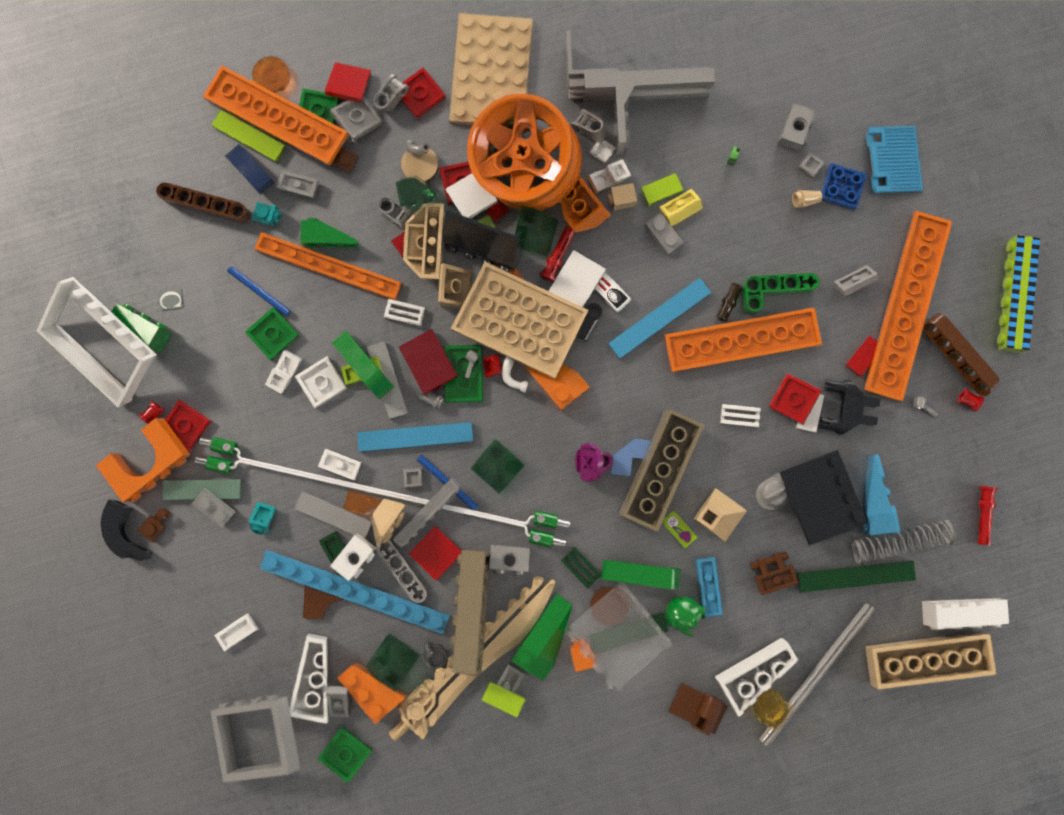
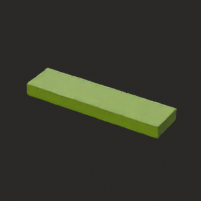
(248, 136)

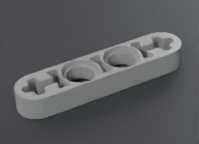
(404, 568)

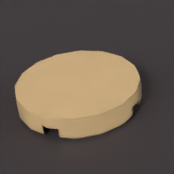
(420, 166)

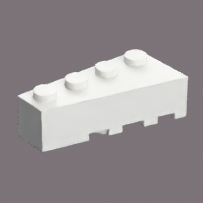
(965, 613)
(755, 674)
(310, 689)

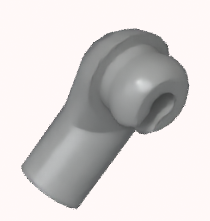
(417, 150)

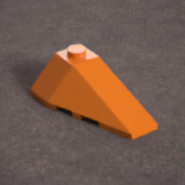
(583, 208)
(564, 388)

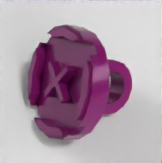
(590, 462)

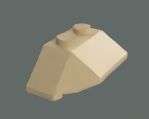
(425, 241)

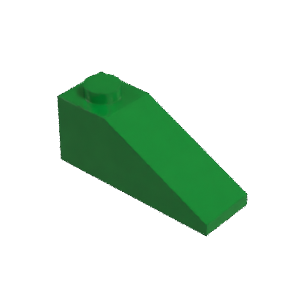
(319, 234)

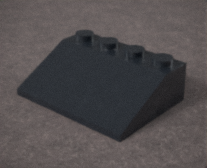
(481, 241)
(823, 497)

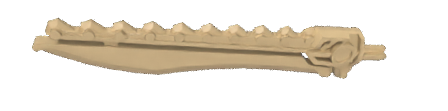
(424, 697)

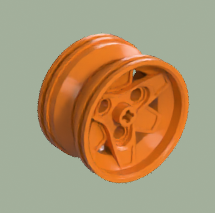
(525, 153)

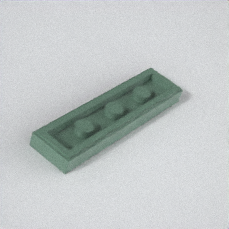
(191, 489)

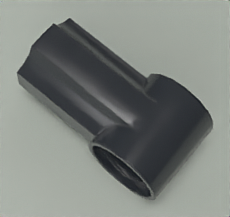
(589, 322)

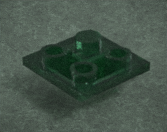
(414, 190)
(536, 230)
(497, 466)
(392, 662)

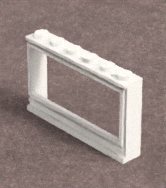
(80, 357)

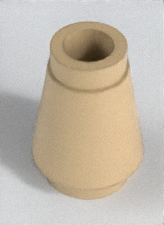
(805, 198)

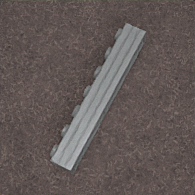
(427, 513)

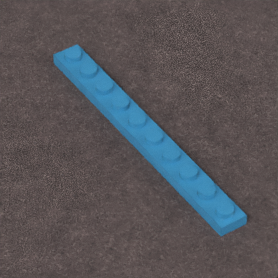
(354, 591)

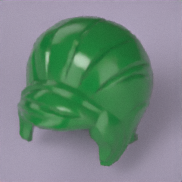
(684, 613)

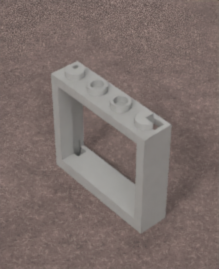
(284, 734)

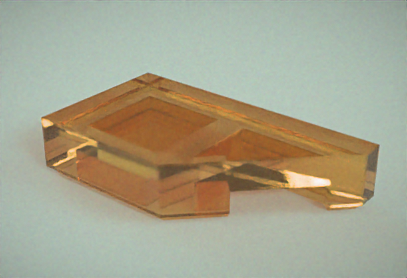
(359, 502)

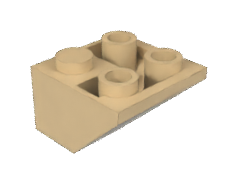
(720, 515)
(385, 518)

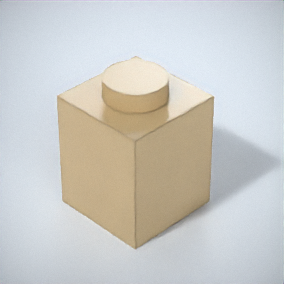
(622, 196)

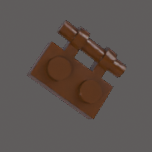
(776, 579)

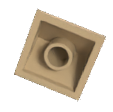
(453, 286)

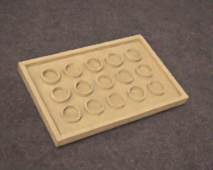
(488, 63)
(519, 320)

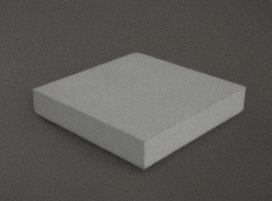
(356, 118)

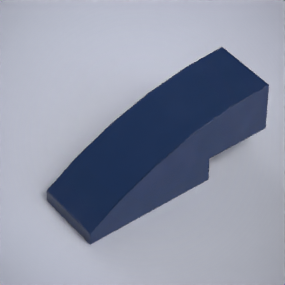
(249, 169)

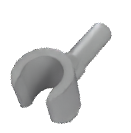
(472, 357)
(919, 403)

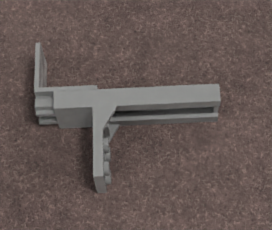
(624, 86)

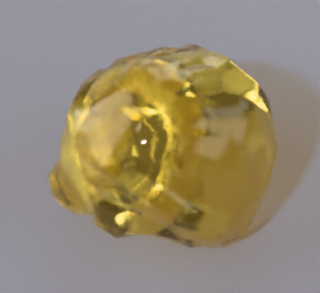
(771, 708)

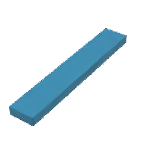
(659, 318)
(415, 436)

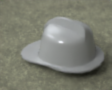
(772, 493)

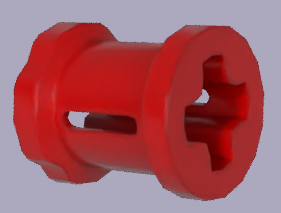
(970, 400)
(151, 412)

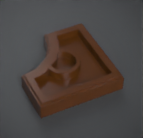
(317, 602)

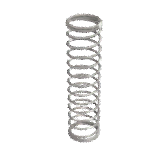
(855, 543)

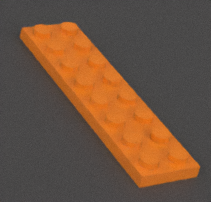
(275, 115)
(742, 339)

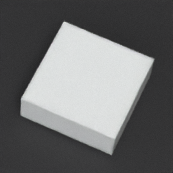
(602, 151)

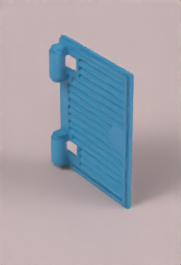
(895, 159)

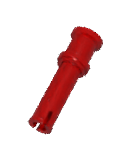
(554, 262)
(986, 505)

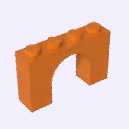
(169, 454)

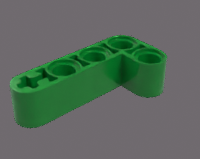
(780, 288)
(362, 364)
(641, 574)

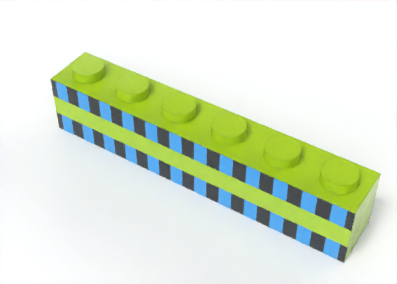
(1018, 294)

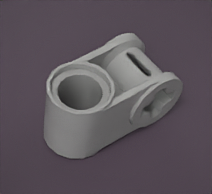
(392, 93)
(587, 124)
(397, 214)

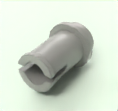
(433, 399)

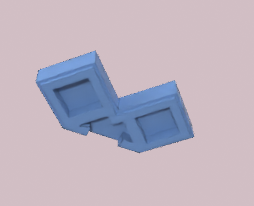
(623, 458)

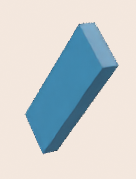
(709, 586)

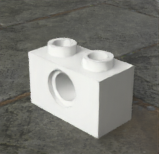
(344, 564)

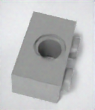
(789, 135)
(521, 556)

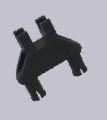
(850, 408)

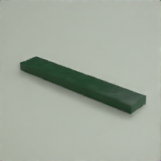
(856, 576)

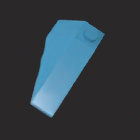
(876, 506)

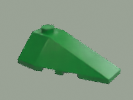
(541, 646)

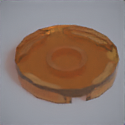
(271, 73)

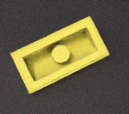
(681, 207)

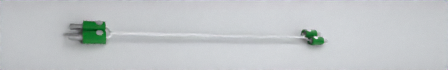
(230, 447)

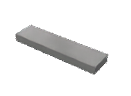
(393, 399)
(333, 514)

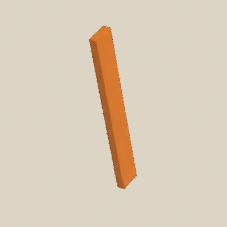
(328, 266)

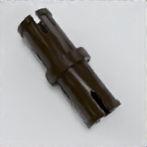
(729, 302)

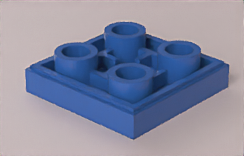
(843, 186)

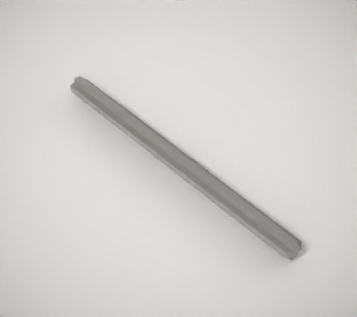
(820, 670)

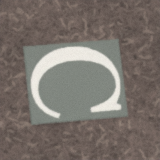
(170, 299)

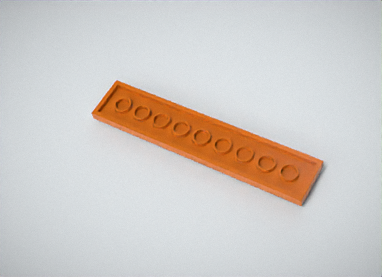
(908, 306)

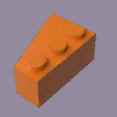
(369, 692)

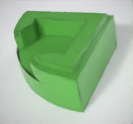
(733, 155)

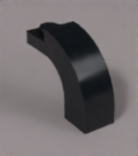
(114, 532)

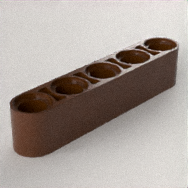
(195, 199)
(961, 354)

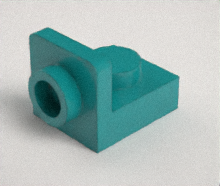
(266, 214)
(261, 518)

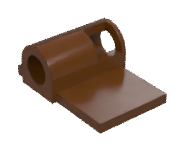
(698, 708)

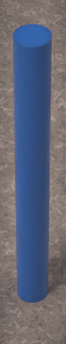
(259, 291)
(443, 479)

